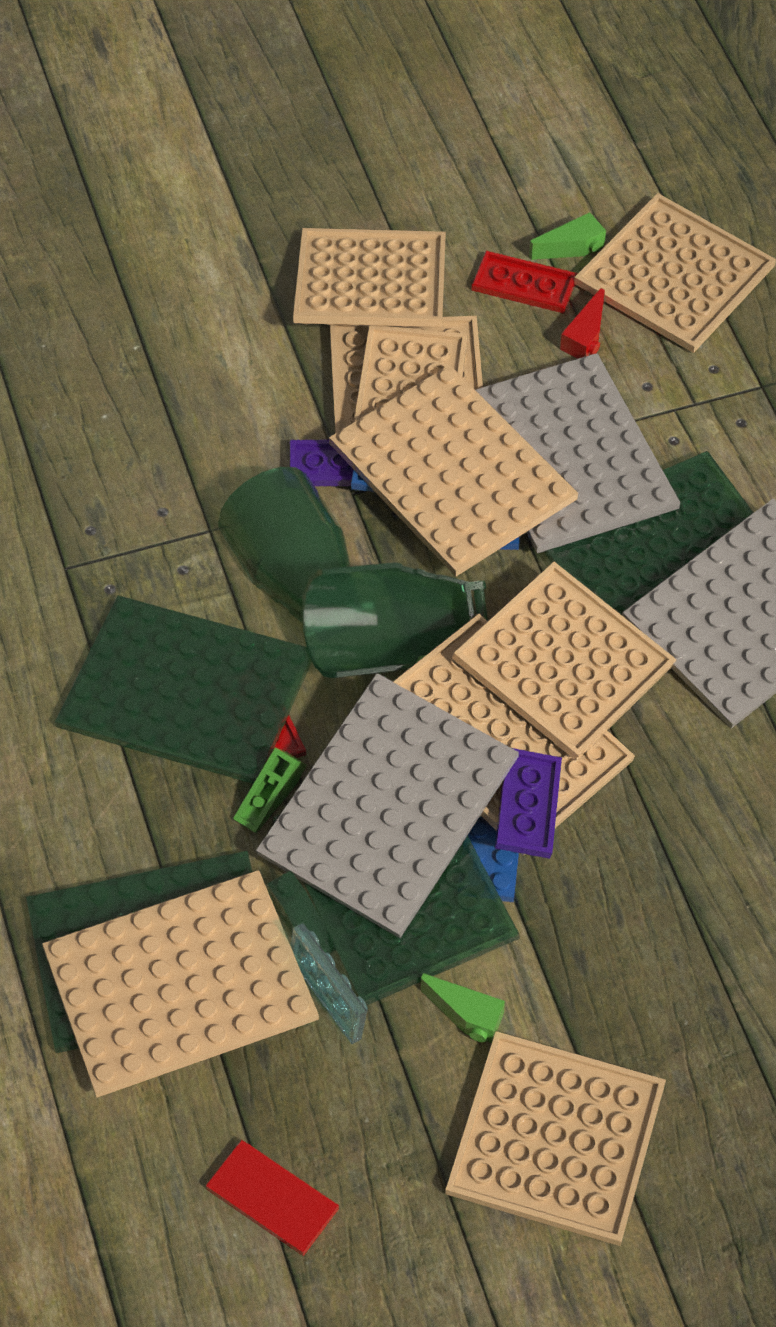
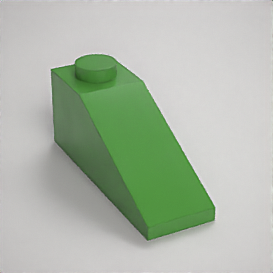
(569, 240)
(270, 789)
(468, 1009)

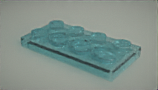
(328, 984)

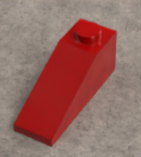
(583, 333)

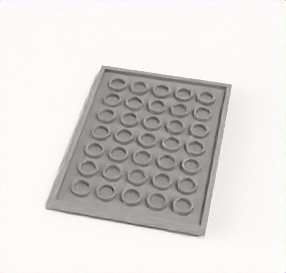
(592, 441)
(721, 618)
(388, 804)

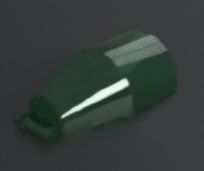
(282, 534)
(382, 616)

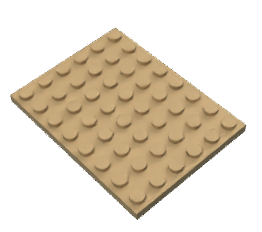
(453, 469)
(459, 693)
(179, 983)

